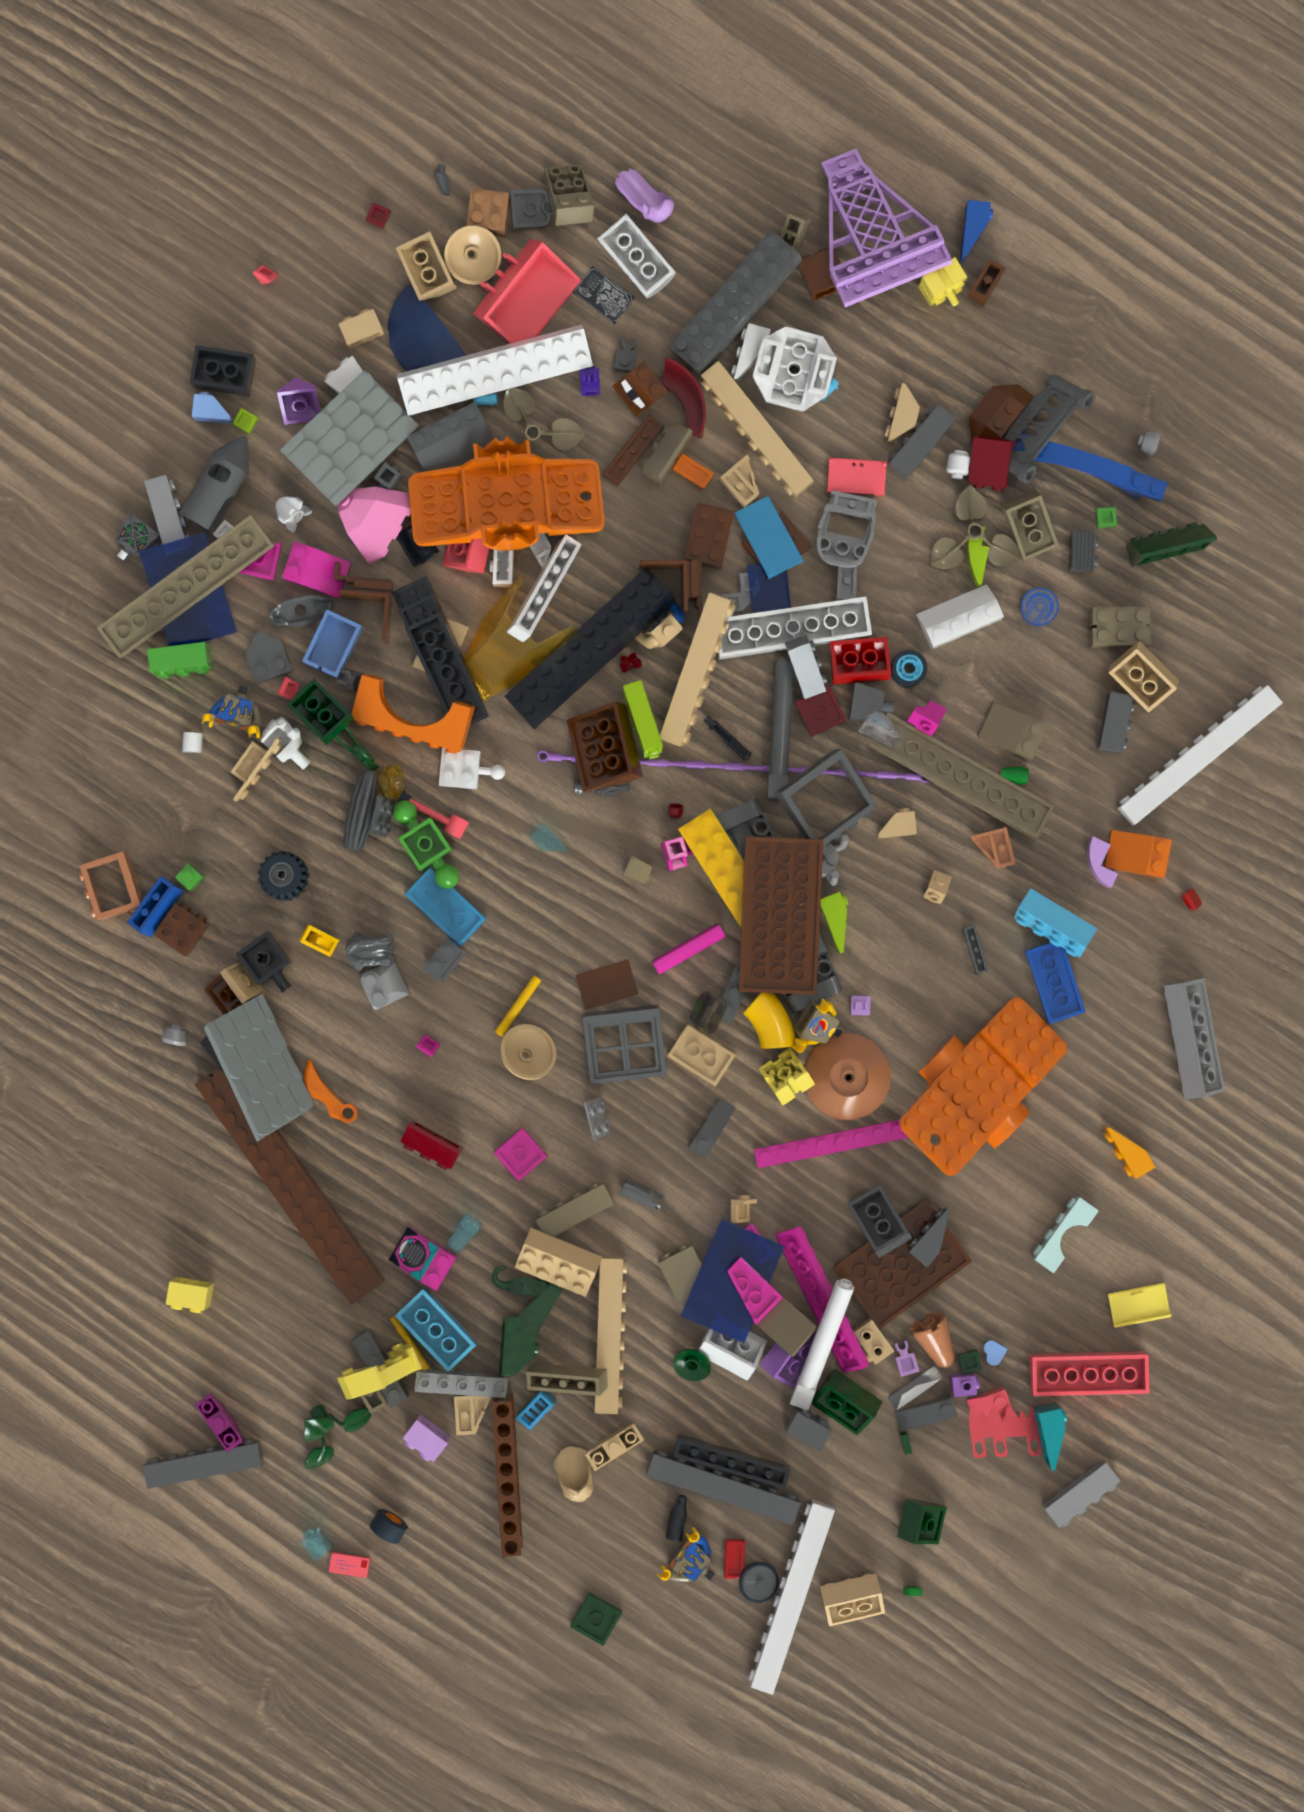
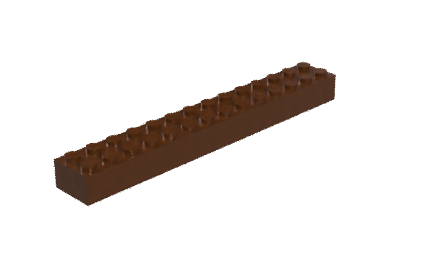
(296, 1193)

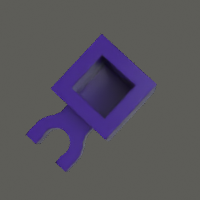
(590, 381)

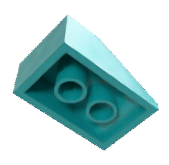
(1051, 1429)

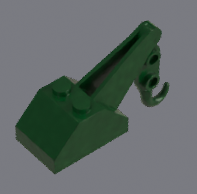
(327, 718)
(519, 1332)

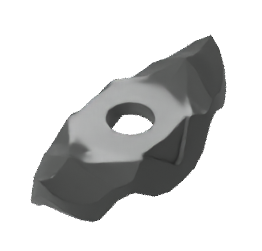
(285, 612)

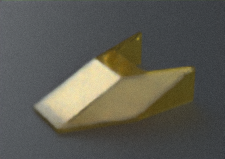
(499, 658)

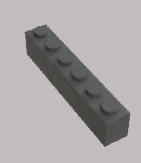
(202, 1464)

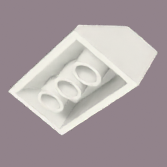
(959, 616)

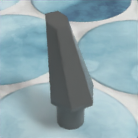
(442, 179)

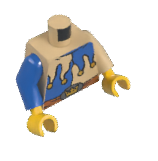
(663, 628)

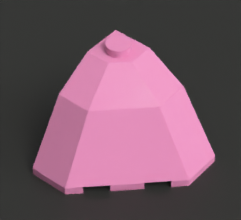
(373, 519)

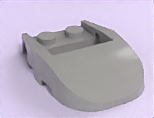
(842, 549)

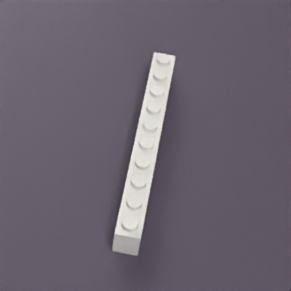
(1197, 757)
(792, 1596)

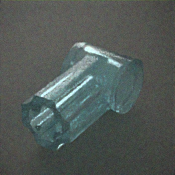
(466, 1229)

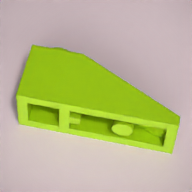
(835, 915)

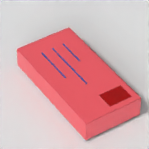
(349, 1564)

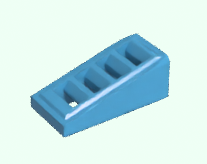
(547, 1401)

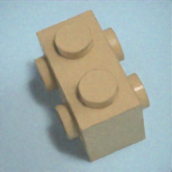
(872, 1341)

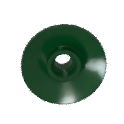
(692, 1365)

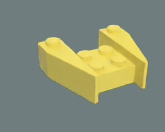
(370, 1379)

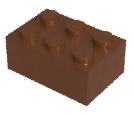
(709, 535)

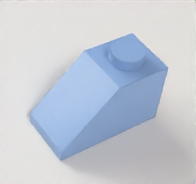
(208, 409)

